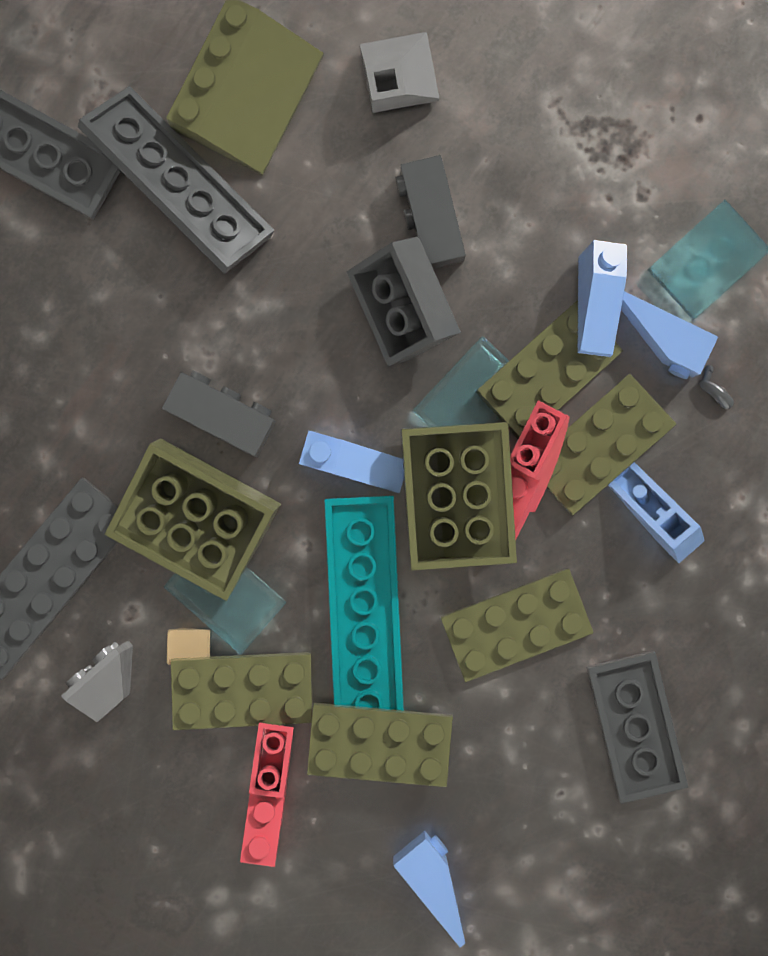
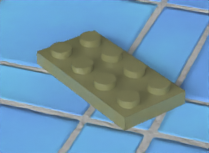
(544, 372)
(606, 443)
(516, 625)
(241, 690)
(380, 745)

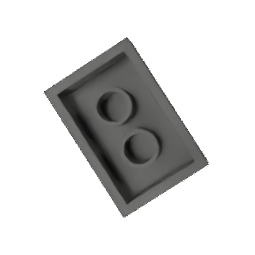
(403, 300)

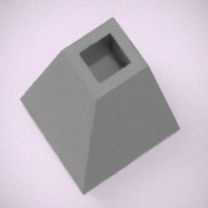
(399, 72)
(105, 685)

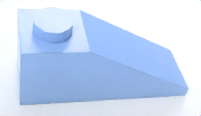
(600, 296)
(672, 339)
(352, 461)
(658, 512)
(428, 874)

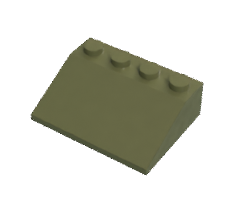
(244, 86)
(458, 496)
(192, 518)

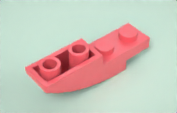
(535, 459)
(267, 794)

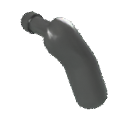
(716, 391)

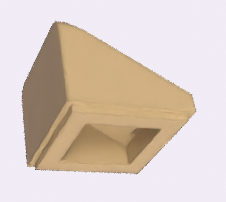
(187, 643)

